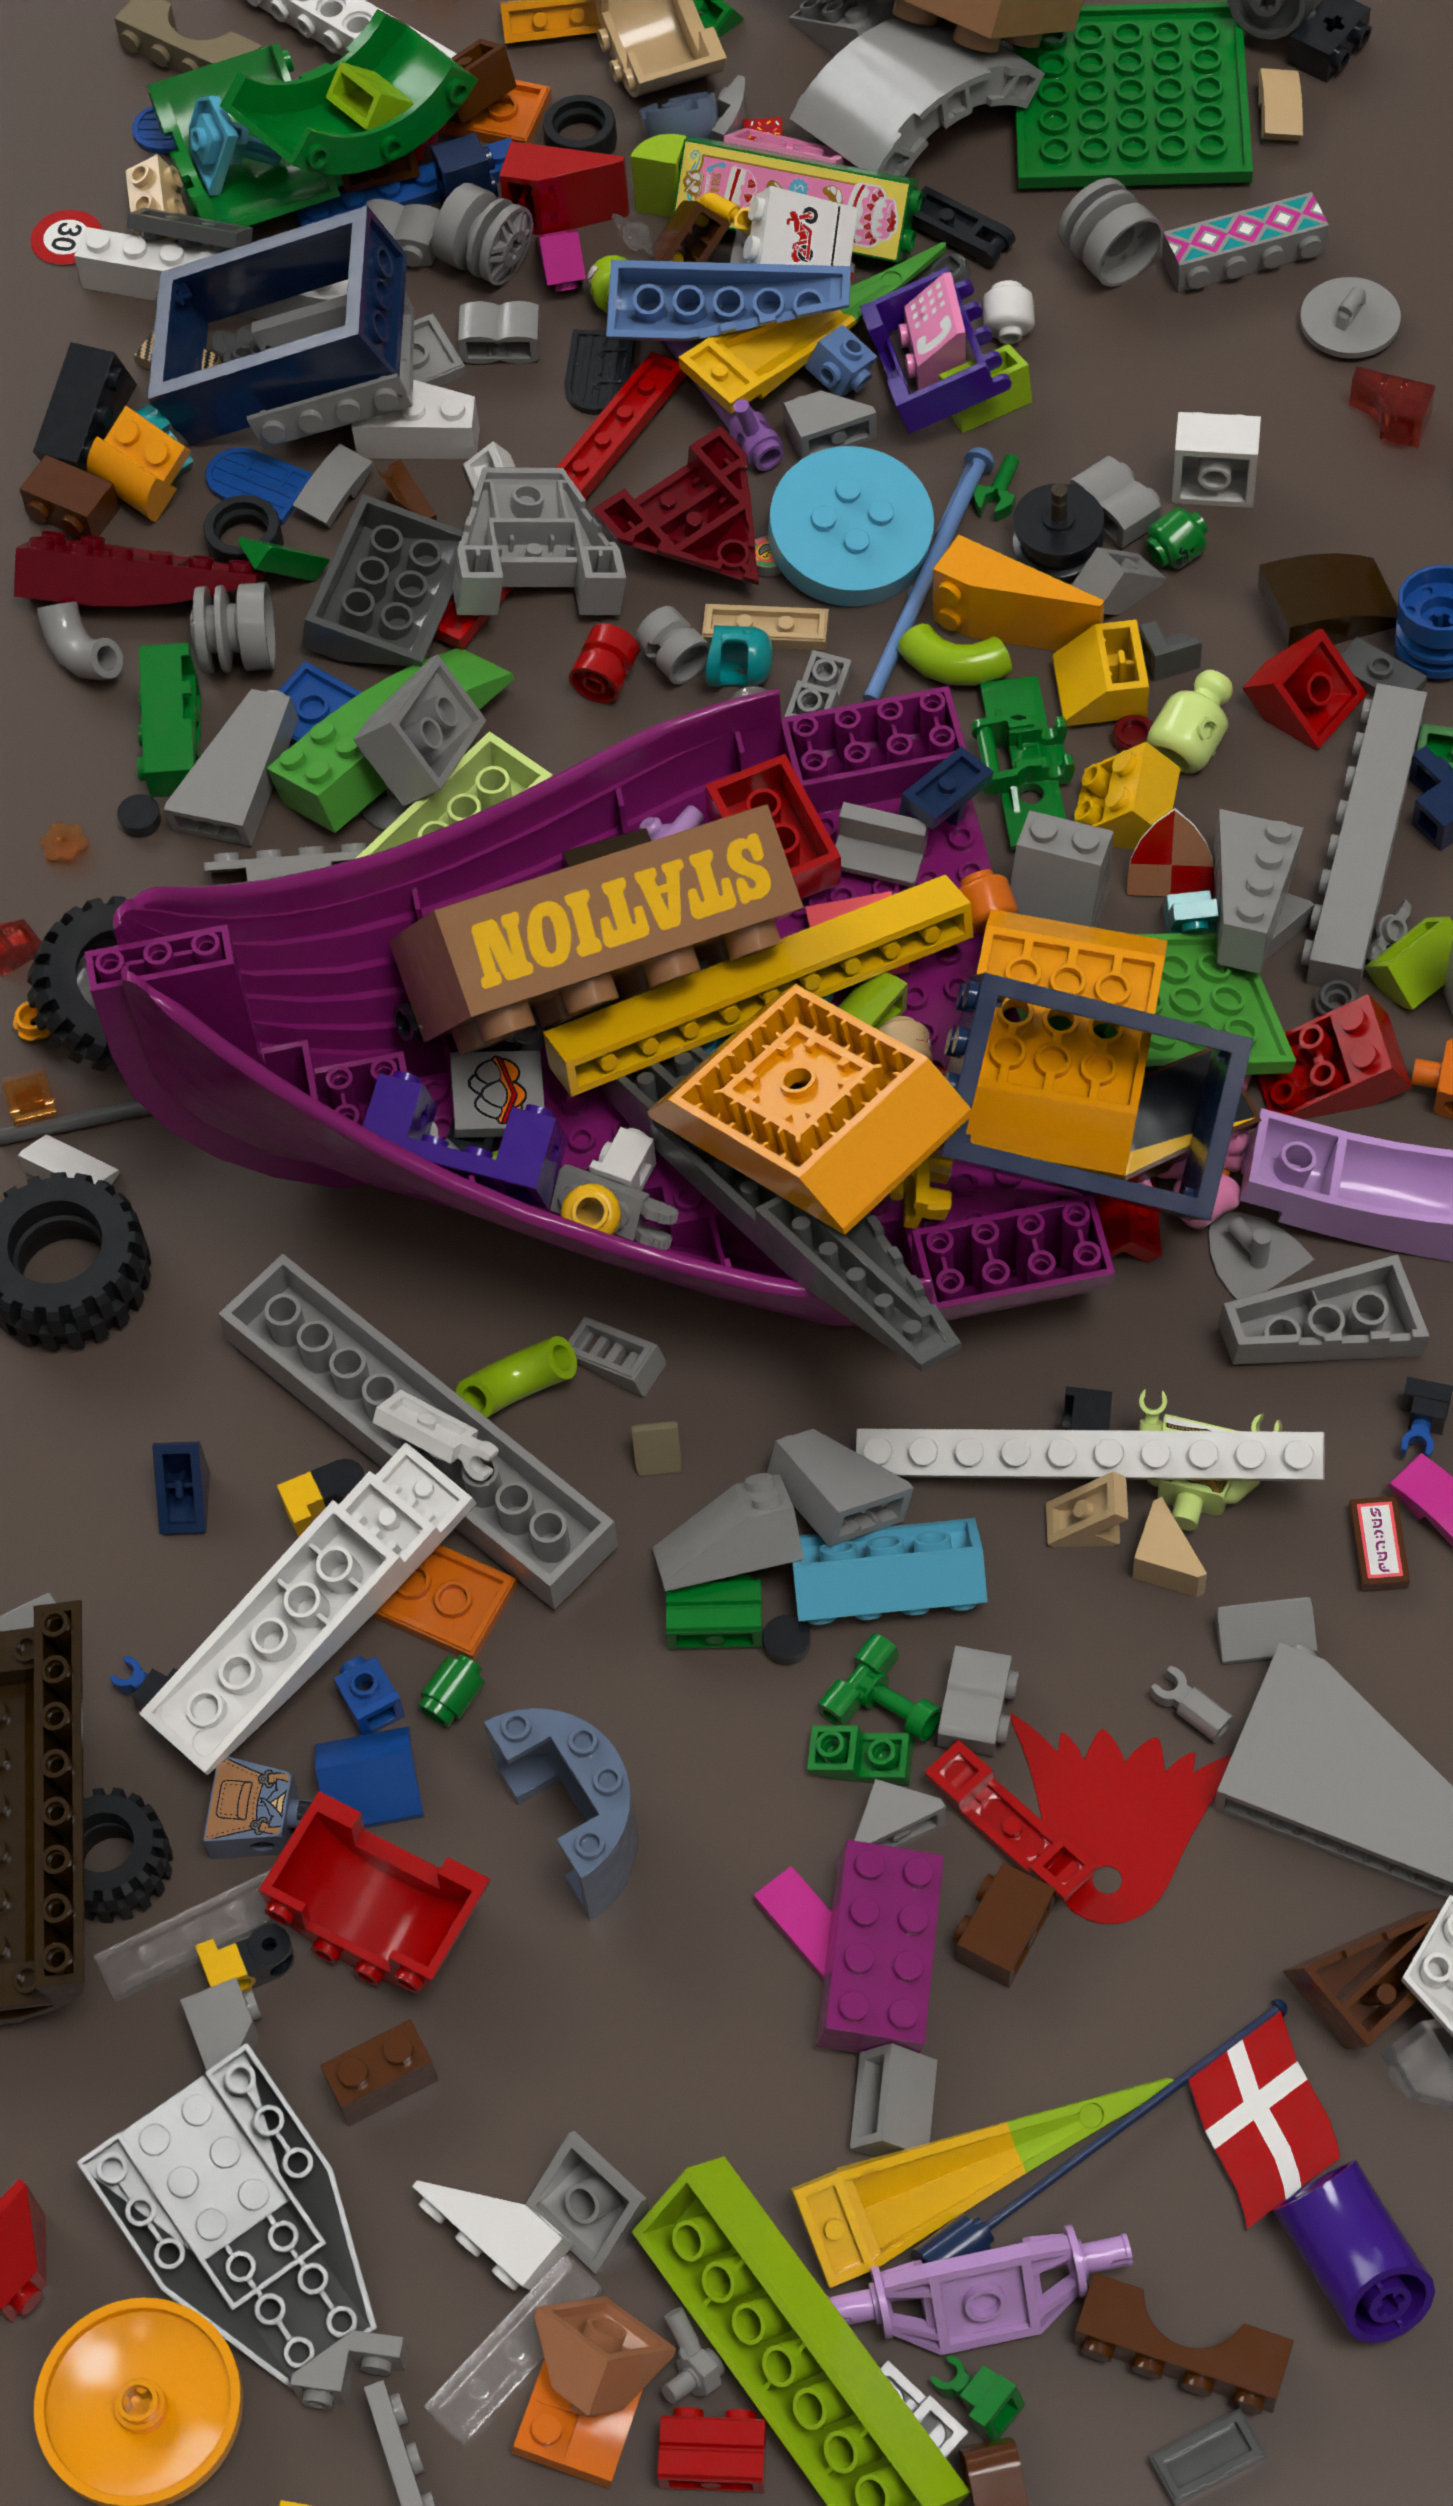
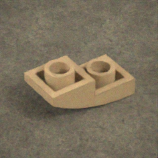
(1281, 104)

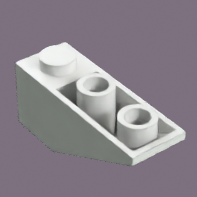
(507, 2231)

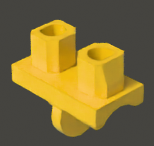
(920, 1198)

